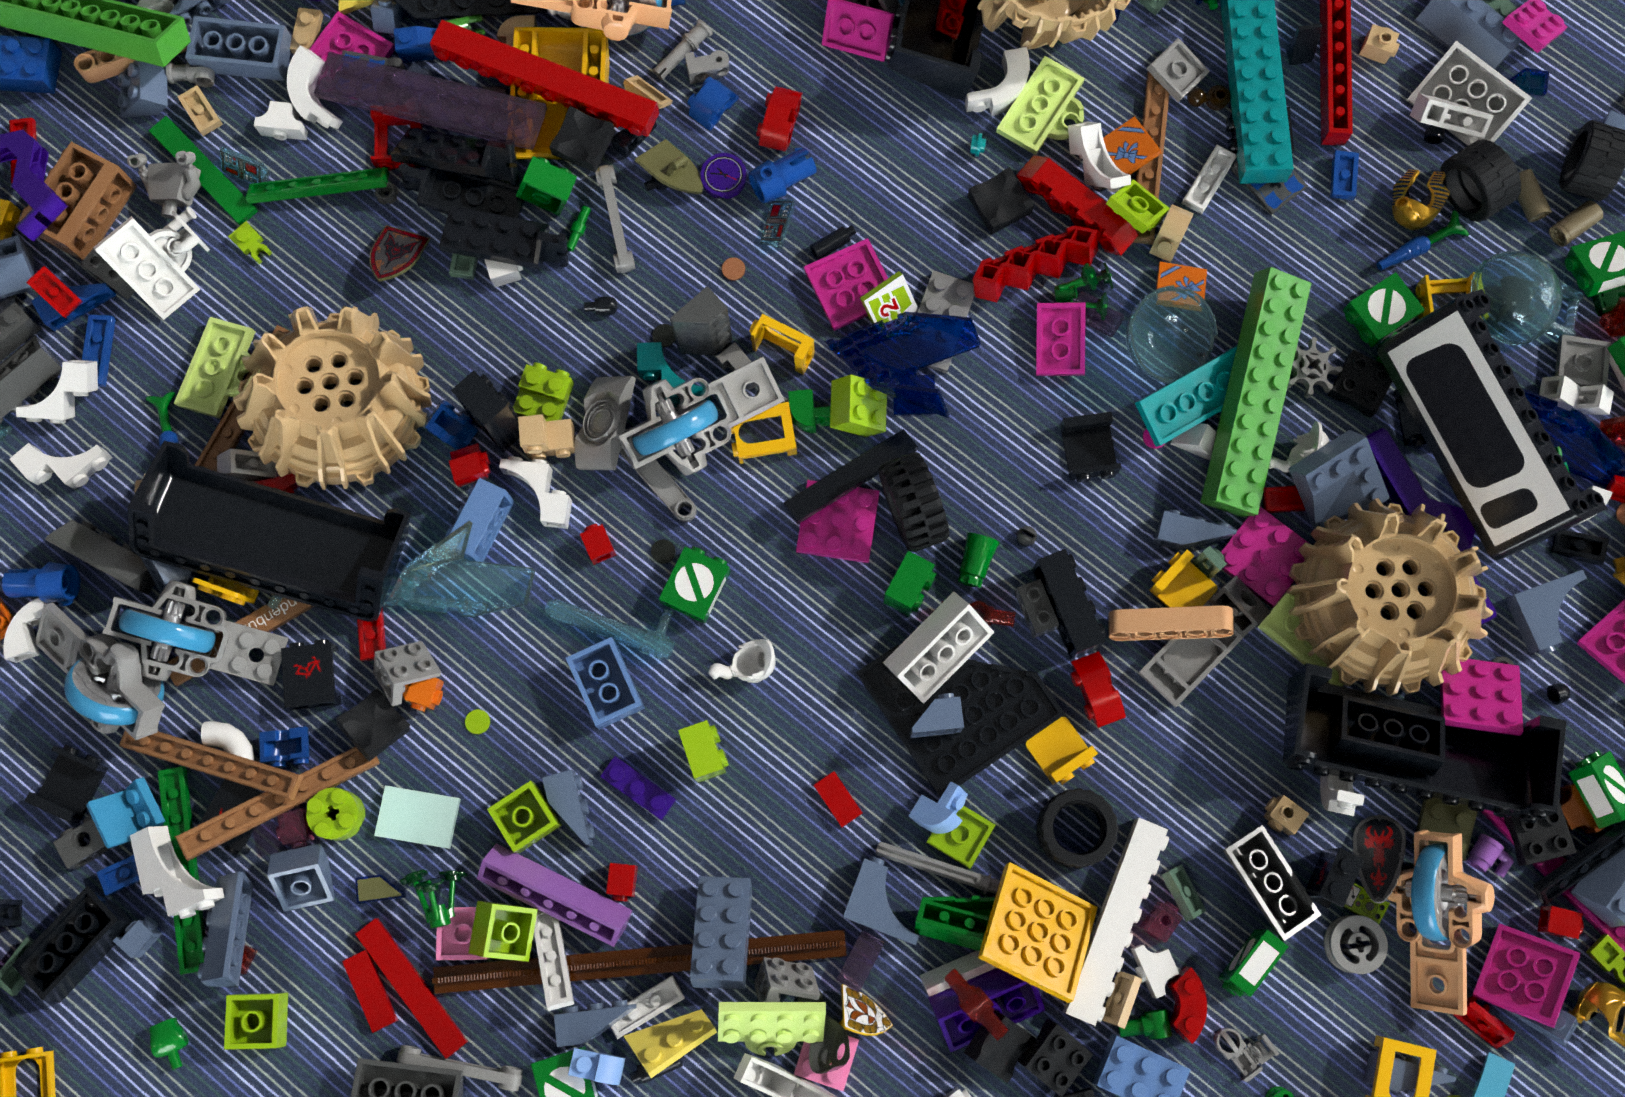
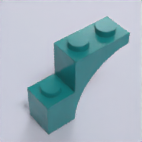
(653, 365)

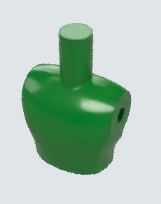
(167, 1040)

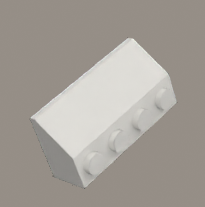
(939, 647)

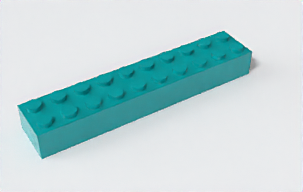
(1257, 91)

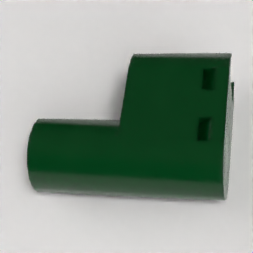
(1607, 301)

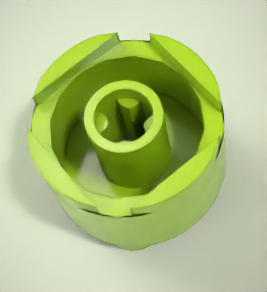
(323, 806)

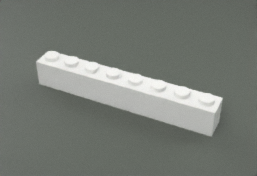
(1116, 920)

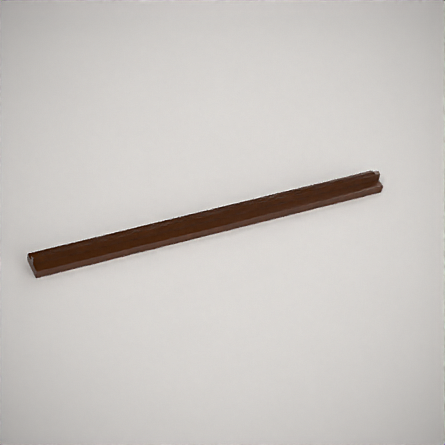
(631, 962)

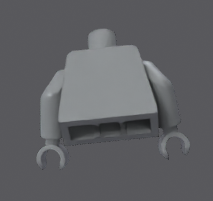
(169, 183)

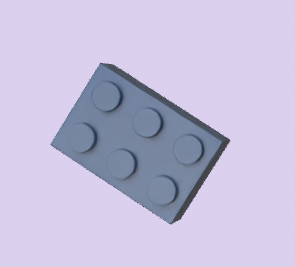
(487, 511)
(605, 683)
(1137, 1072)

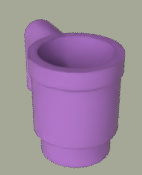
(1485, 854)

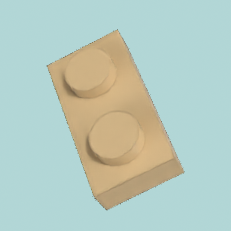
(306, 28)
(200, 110)
(1122, 999)

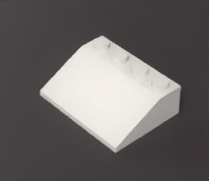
(1474, 84)

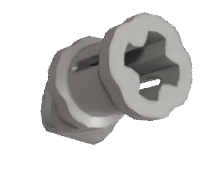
(198, 75)

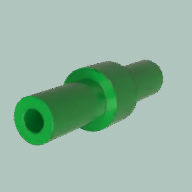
(578, 228)

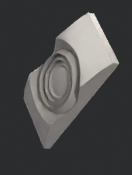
(605, 417)
(1185, 663)

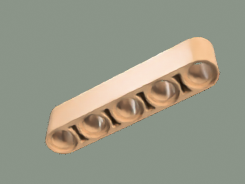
(100, 66)
(1170, 623)

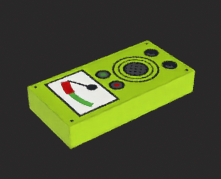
(1362, 904)

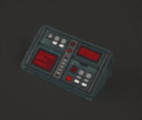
(243, 166)
(777, 222)

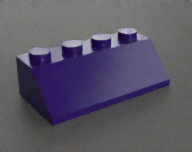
(1008, 993)

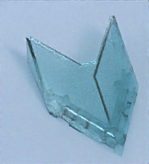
(447, 581)

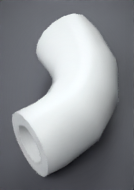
(227, 738)

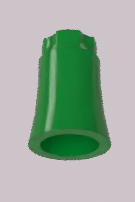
(976, 559)

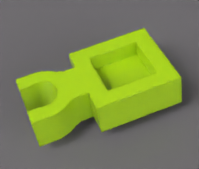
(249, 241)
(1608, 956)

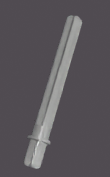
(938, 867)

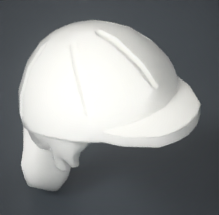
(1306, 445)
(750, 663)

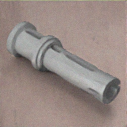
(689, 43)

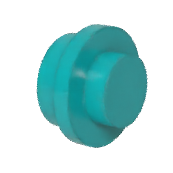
(977, 144)

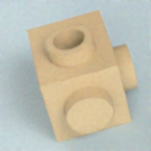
(1380, 44)
(1284, 815)

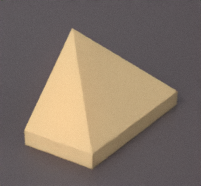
(641, 87)

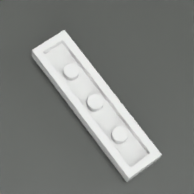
(552, 962)

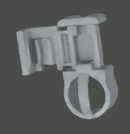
(1248, 1058)

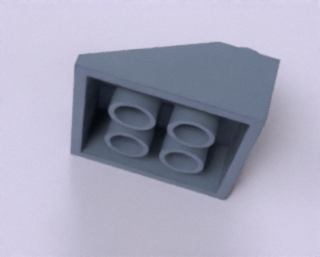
(1338, 477)

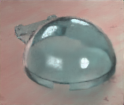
(1524, 298)
(1170, 333)

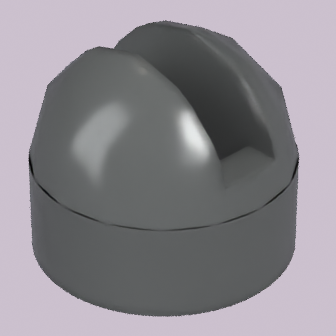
(1025, 540)

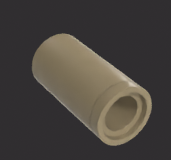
(1532, 197)
(1576, 223)

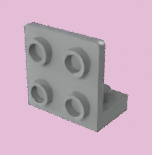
(403, 666)
(787, 978)

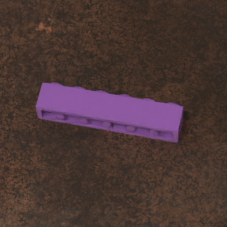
(554, 894)

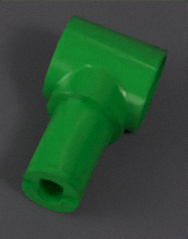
(1152, 1024)

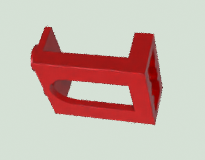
(381, 124)

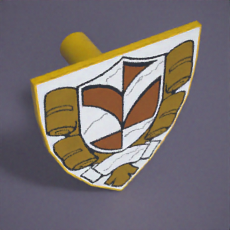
(862, 1014)

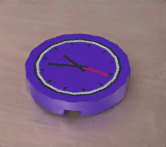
(723, 175)

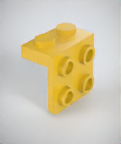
(1183, 583)
(227, 590)
(1060, 751)

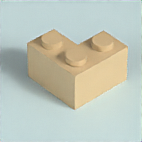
(546, 438)

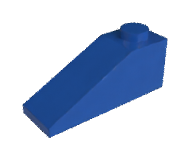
(414, 43)
(91, 295)

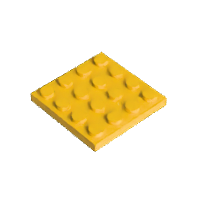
(1038, 932)

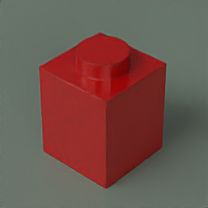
(597, 543)
(621, 881)
(1560, 922)

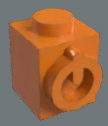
(424, 694)

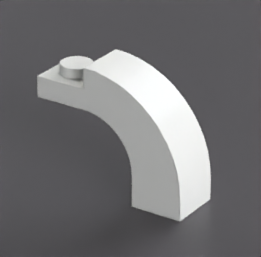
(301, 83)
(1000, 98)
(1339, 795)

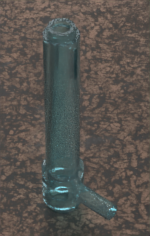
(646, 641)

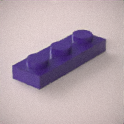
(638, 788)

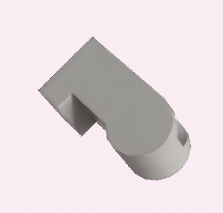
(713, 65)
(734, 358)

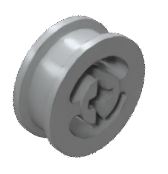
(1360, 963)

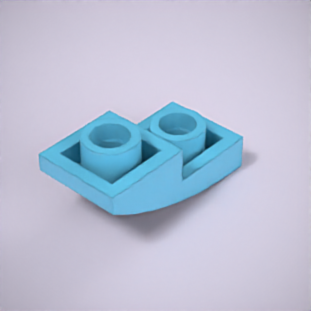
(1494, 1077)

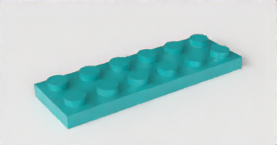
(1187, 399)

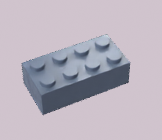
(239, 48)
(721, 933)

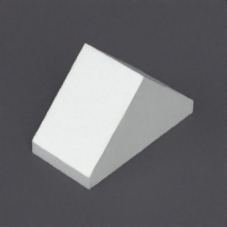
(1197, 440)

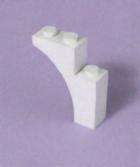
(165, 876)
(775, 1080)

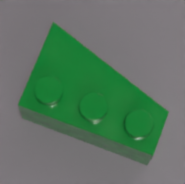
(955, 919)

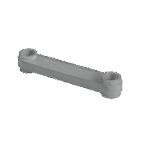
(623, 259)
(663, 485)
(508, 1078)

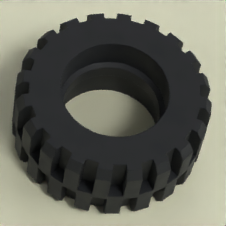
(914, 501)

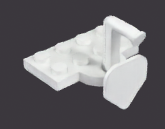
(154, 261)

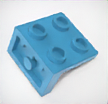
(125, 813)

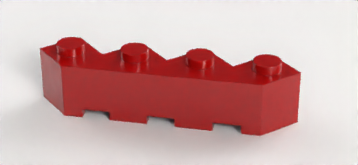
(1072, 198)
(1044, 257)

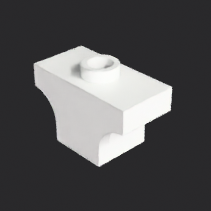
(281, 122)
(1154, 968)

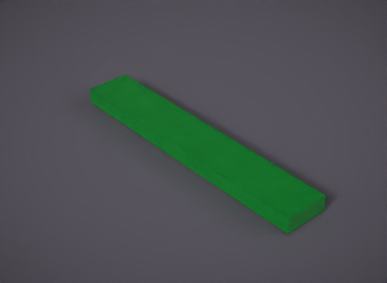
(210, 177)
(317, 185)

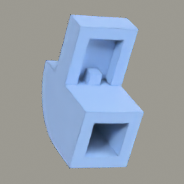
(940, 816)
(596, 1066)

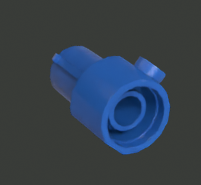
(772, 178)
(51, 583)

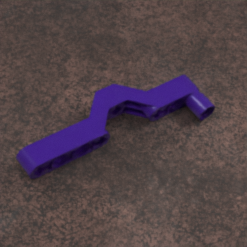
(30, 183)
(1406, 491)

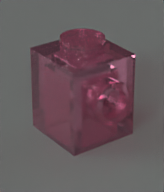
(294, 829)
(1161, 921)

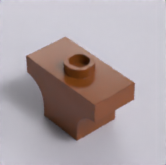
(1576, 811)

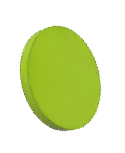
(477, 721)

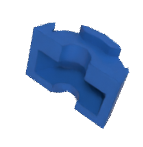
(711, 102)
(450, 427)
(284, 746)

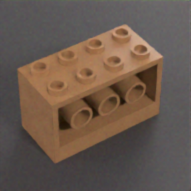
(94, 196)

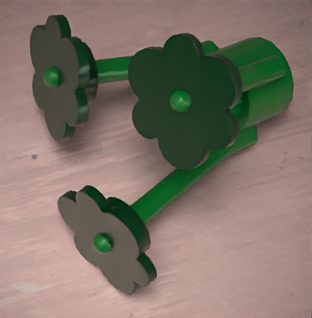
(1068, 291)
(437, 914)

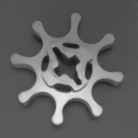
(1318, 374)

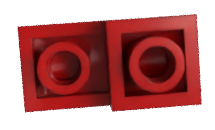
(949, 17)

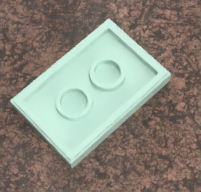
(417, 817)

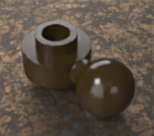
(1197, 97)

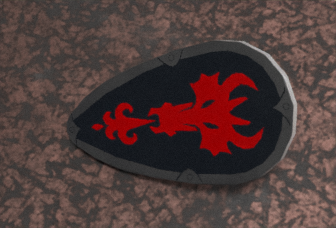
(1383, 848)

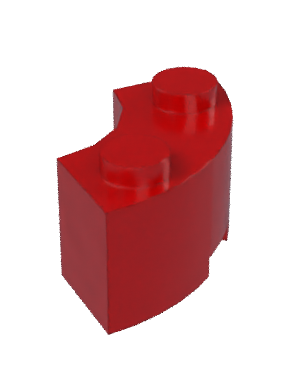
(779, 119)
(469, 465)
(1095, 683)
(1190, 1004)

